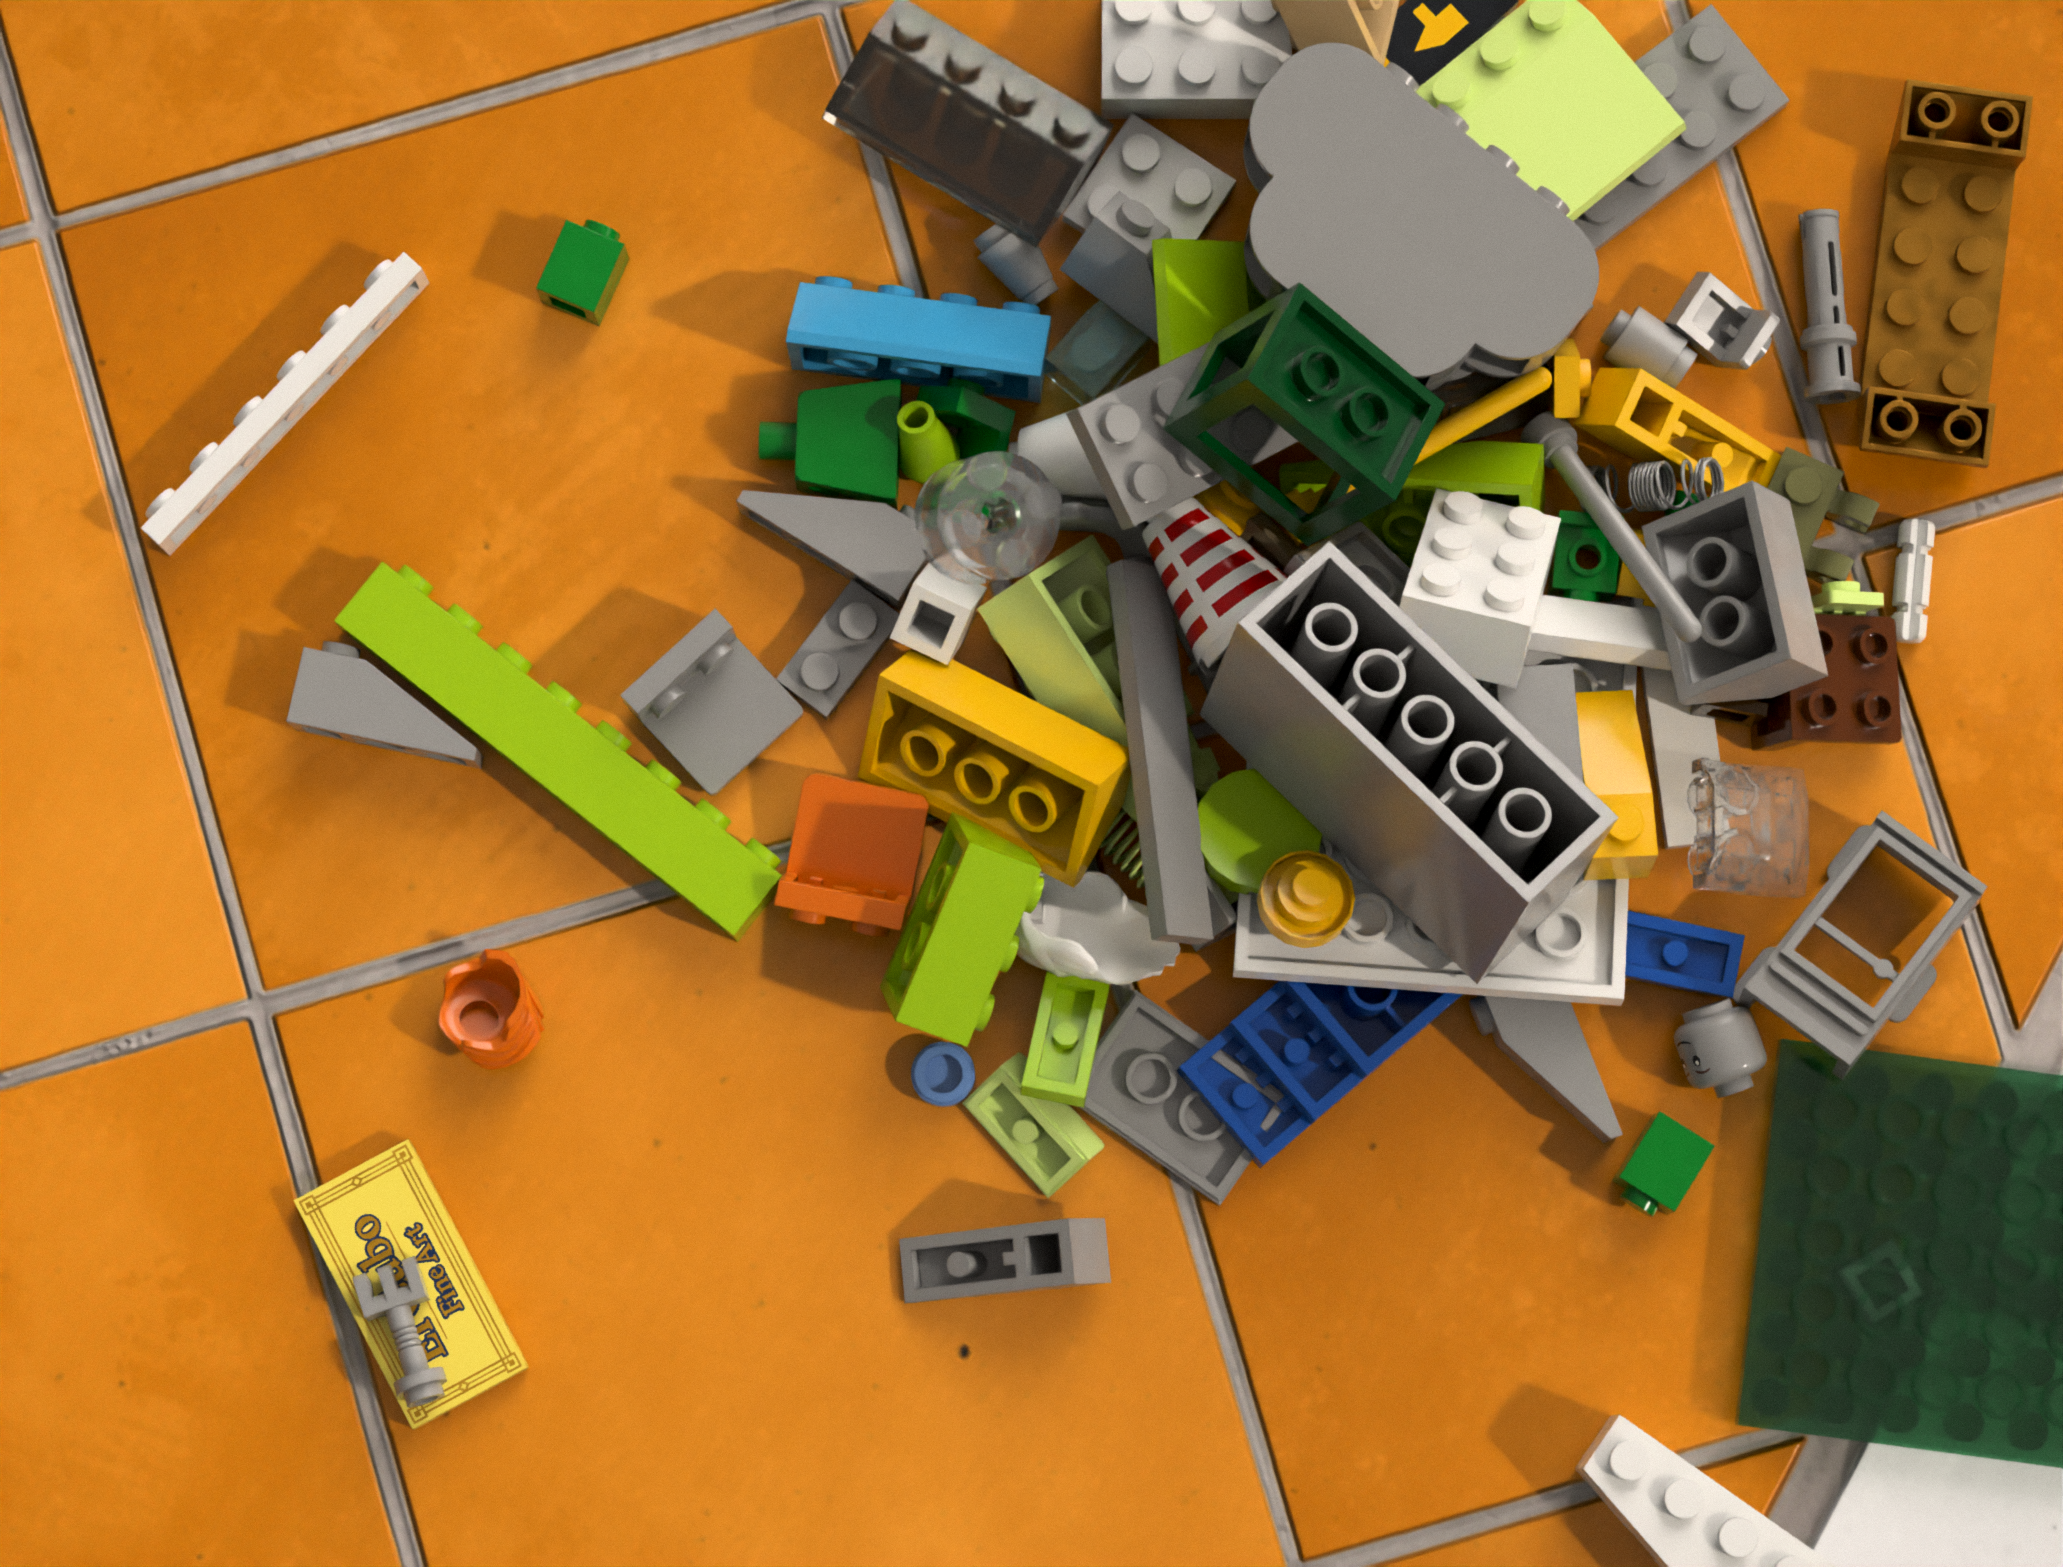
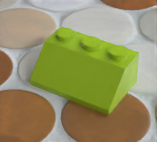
(1198, 292)
(961, 932)

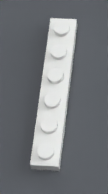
(267, 420)

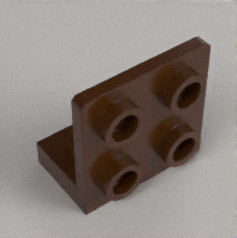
(1849, 705)

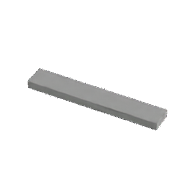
(1159, 755)

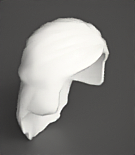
(1092, 933)

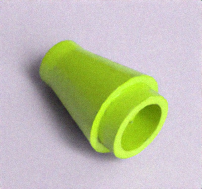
(923, 442)

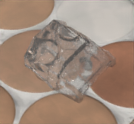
(1749, 829)

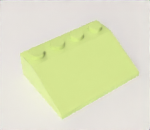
(1557, 101)

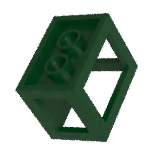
(1325, 391)

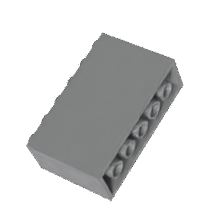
(1404, 762)

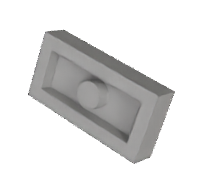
(839, 649)

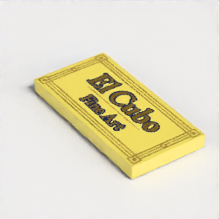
(393, 1213)

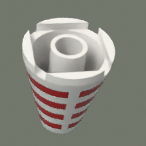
(1207, 576)

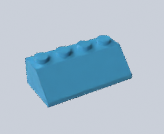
(918, 338)

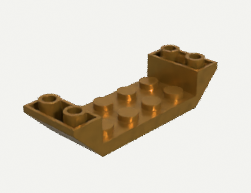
(1940, 273)

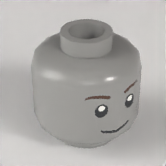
(1720, 1047)

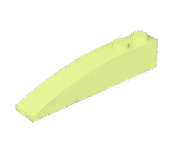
(1064, 648)

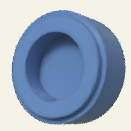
(943, 1074)

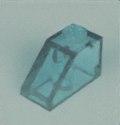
(1096, 354)

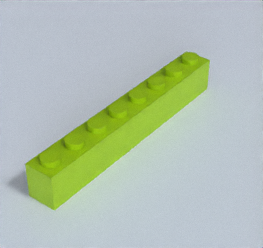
(560, 750)

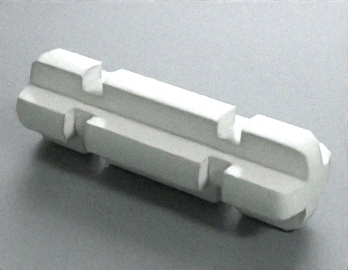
(1912, 579)

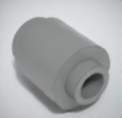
(1647, 344)

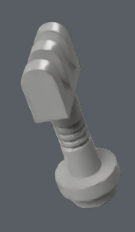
(420, 1383)

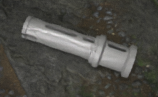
(1828, 335)

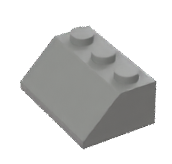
(1749, 589)

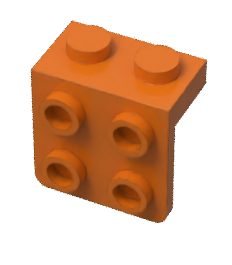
(853, 854)

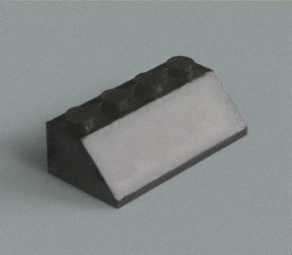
(968, 121)

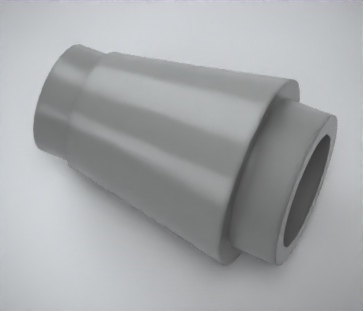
(1016, 264)

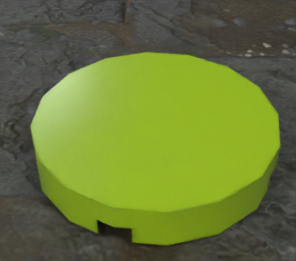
(1248, 828)

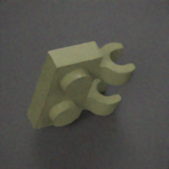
(1815, 495)

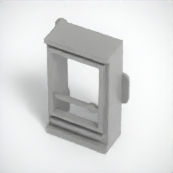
(1821, 1005)

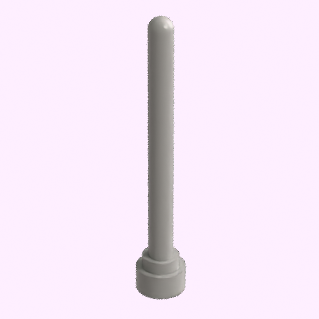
(1560, 454)

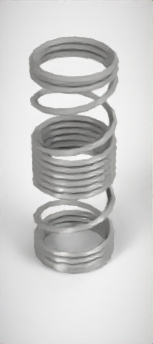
(1654, 484)

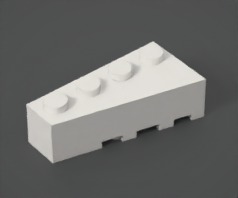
(1679, 1509)

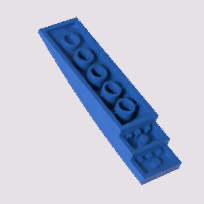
(1309, 1045)

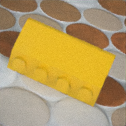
(996, 761)

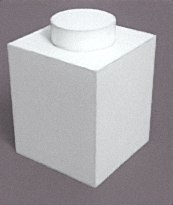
(937, 615)

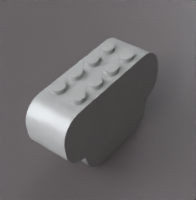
(1407, 222)

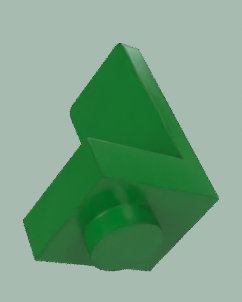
(980, 421)

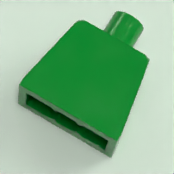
(842, 441)

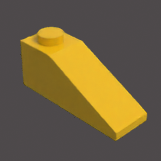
(1659, 423)
(1619, 776)

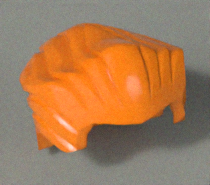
(491, 1010)

